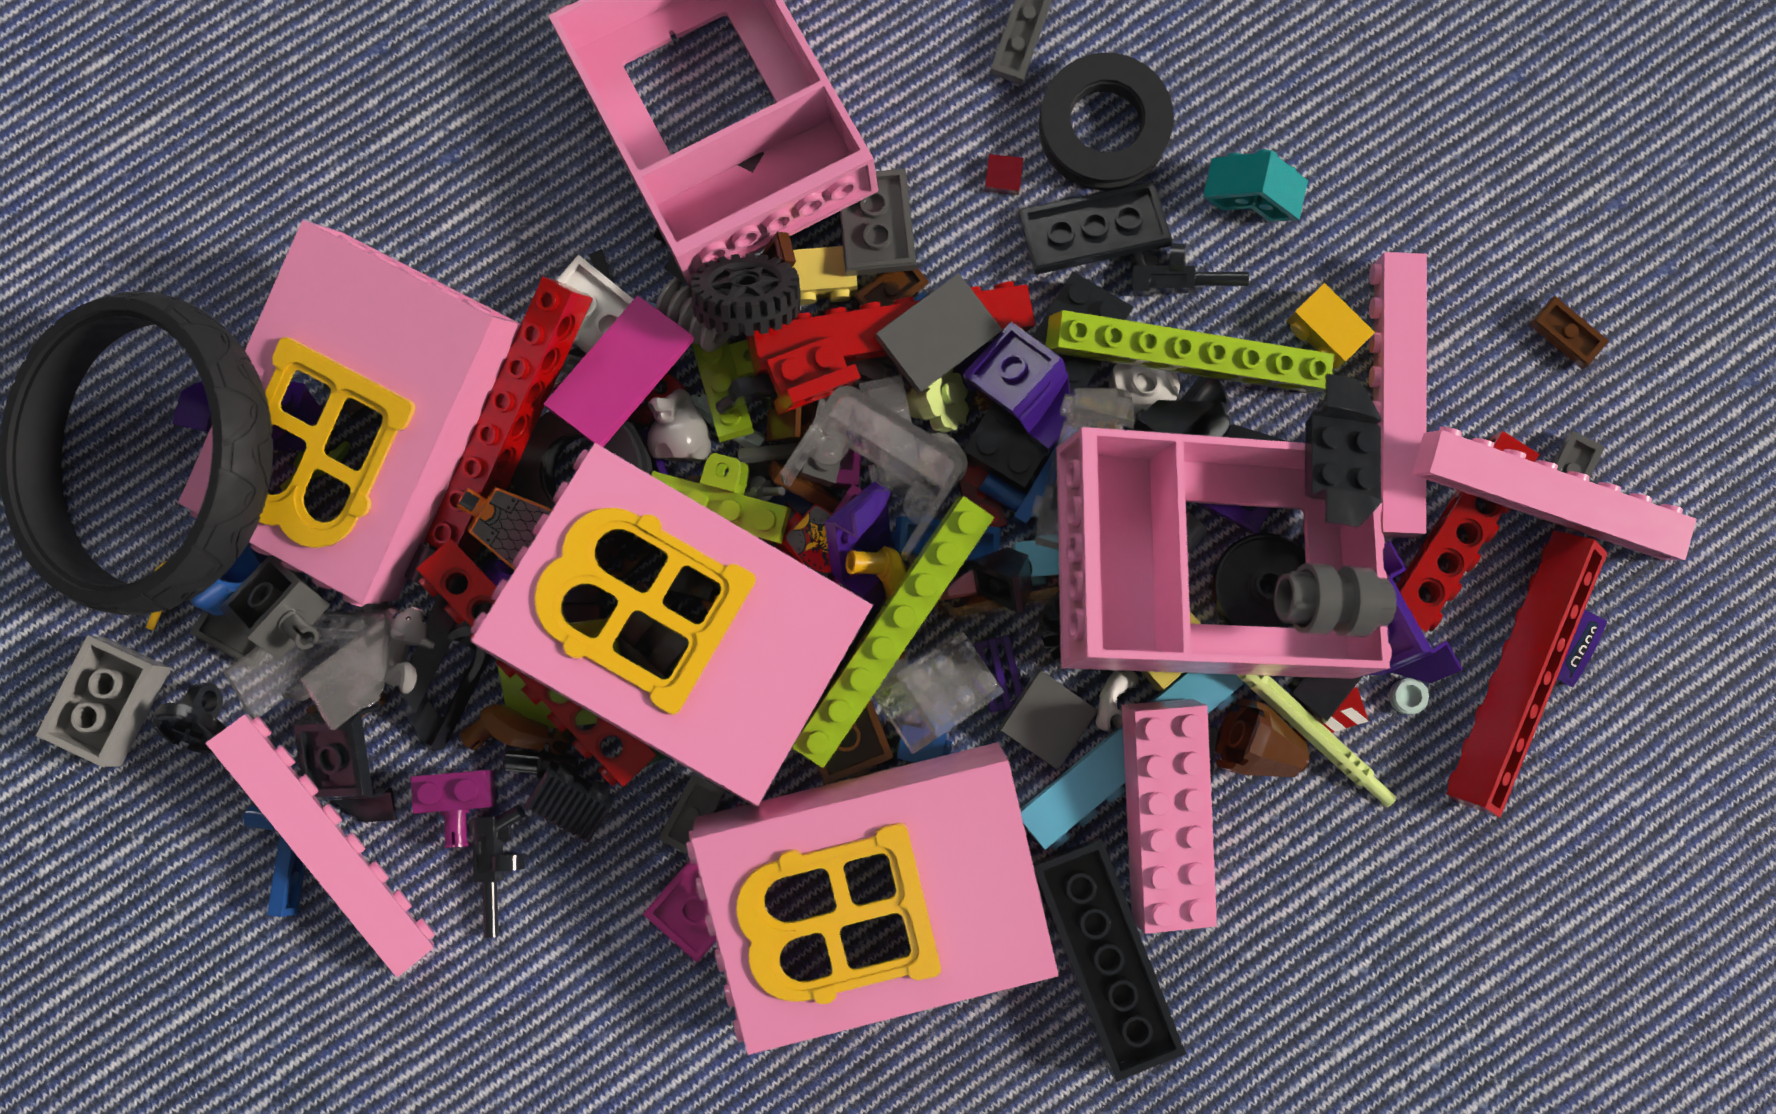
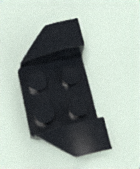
(1344, 452)
(340, 766)

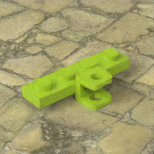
(717, 373)
(726, 497)

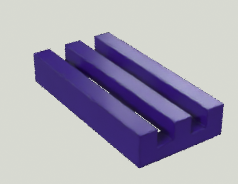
(992, 644)

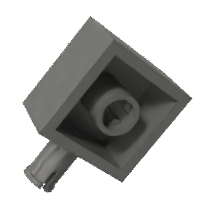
(276, 608)

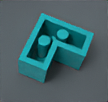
(1257, 183)

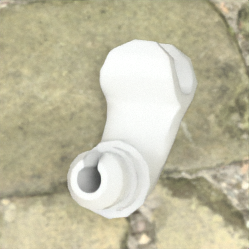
(1114, 686)

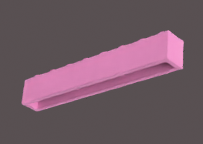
(1400, 386)
(1554, 495)
(322, 844)

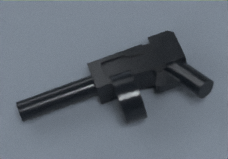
(1177, 277)
(748, 390)
(490, 861)

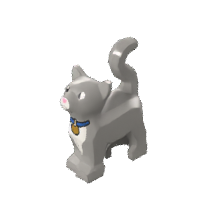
(407, 629)

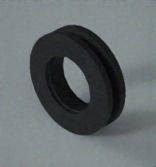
(1115, 75)
(536, 469)

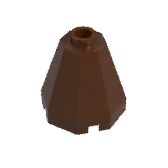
(1259, 743)

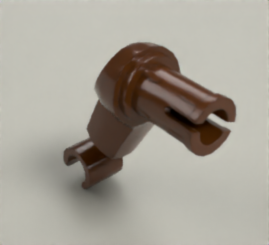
(514, 730)

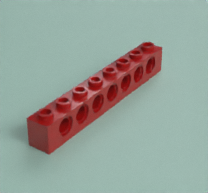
(512, 407)
(452, 562)

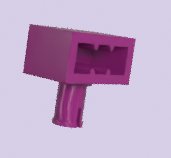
(453, 797)

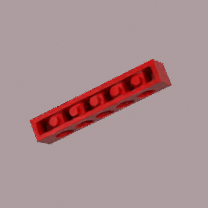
(1444, 542)

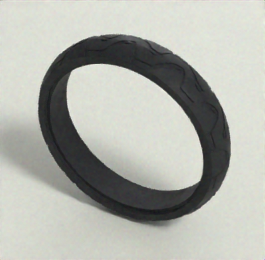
(33, 451)

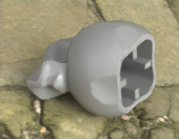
(678, 429)

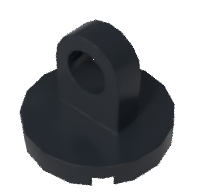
(189, 720)

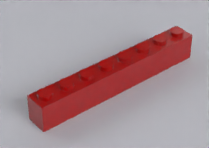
(857, 328)
(1526, 673)

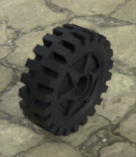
(745, 294)

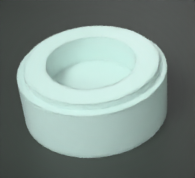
(1409, 696)

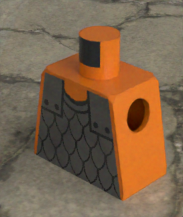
(502, 521)

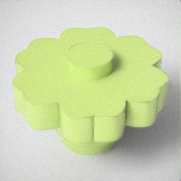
(941, 403)

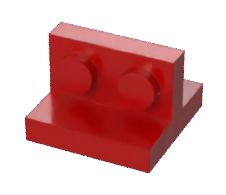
(809, 374)

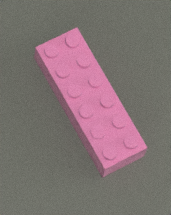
(1169, 815)

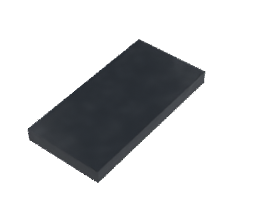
(1094, 227)

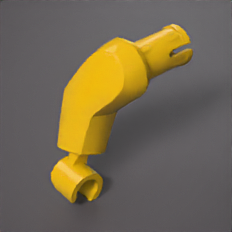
(884, 563)

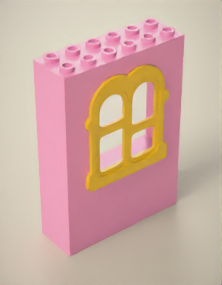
(397, 347)
(747, 667)
(957, 879)

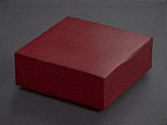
(1003, 174)

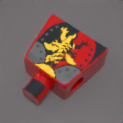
(807, 539)

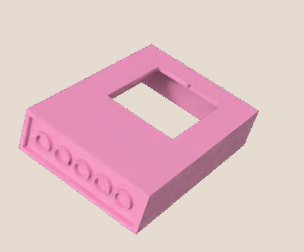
(700, 194)
(1129, 559)

